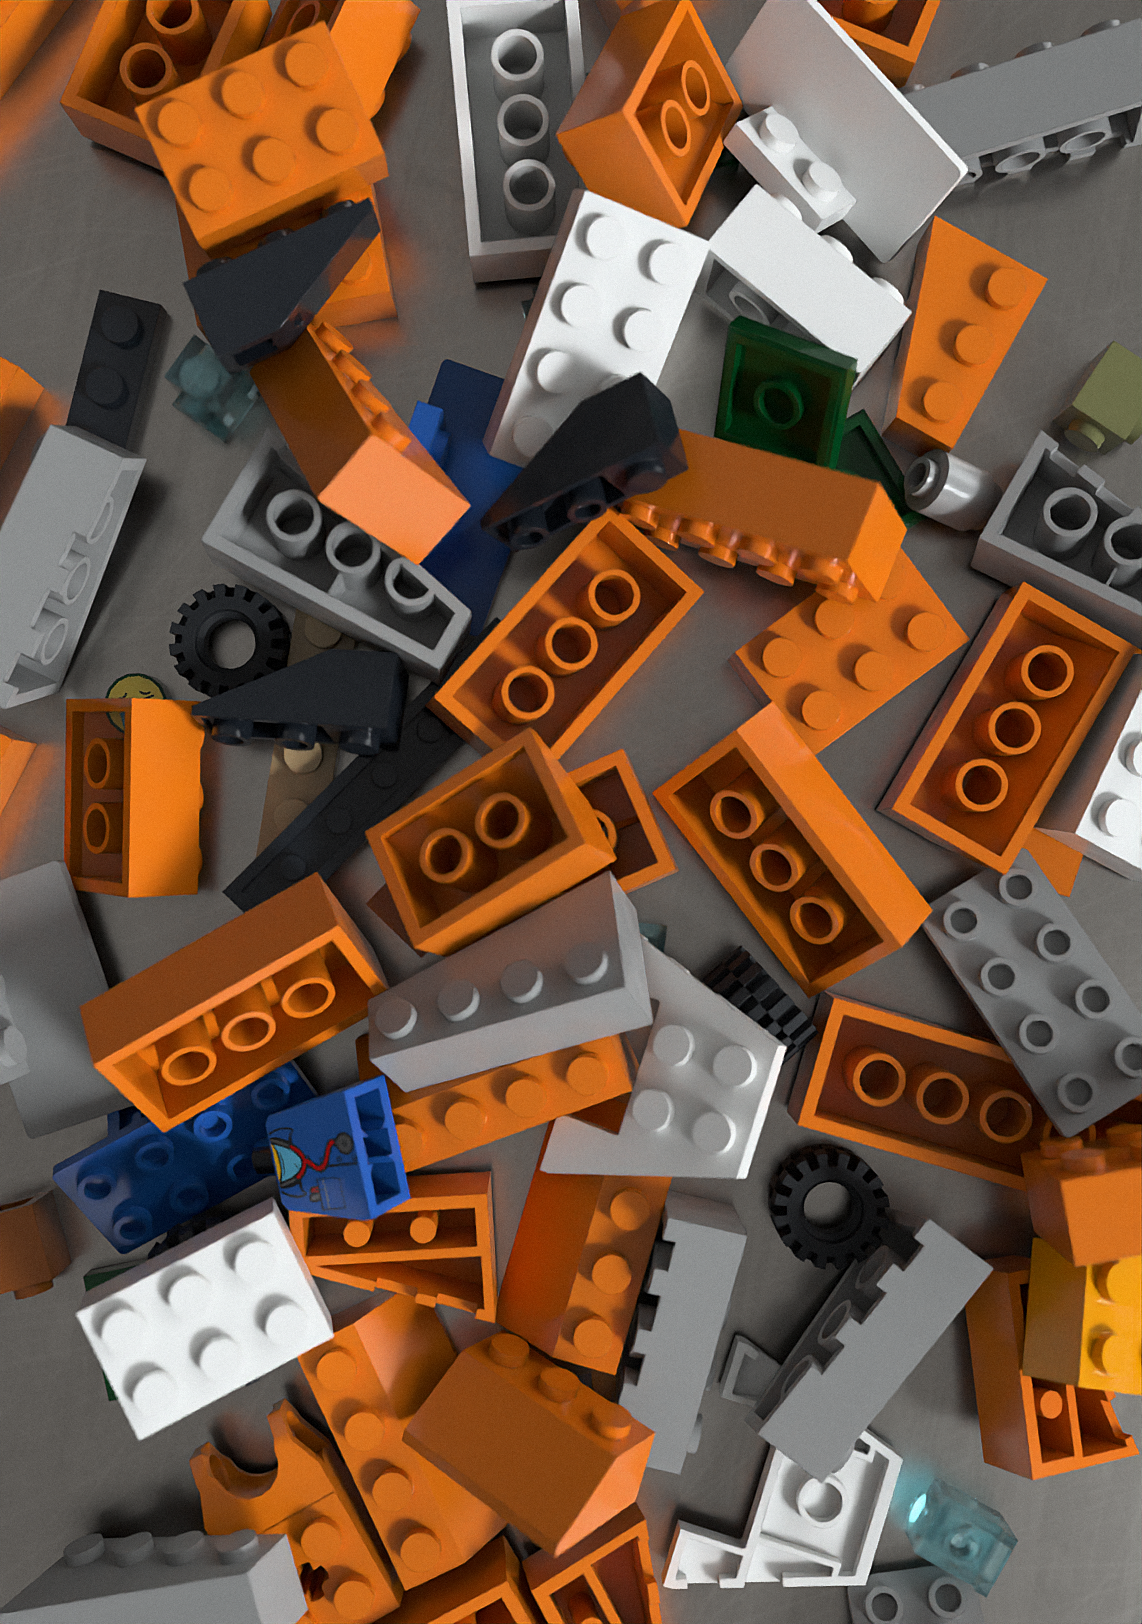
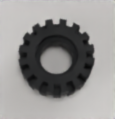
(205, 615)
(759, 997)
(855, 1232)

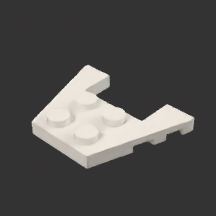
(694, 1095)
(796, 1525)

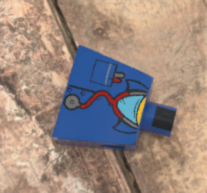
(336, 1153)

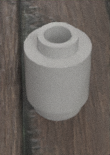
(951, 491)

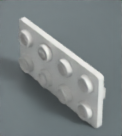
(834, 130)

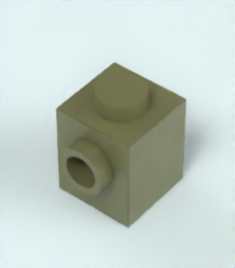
(1105, 402)

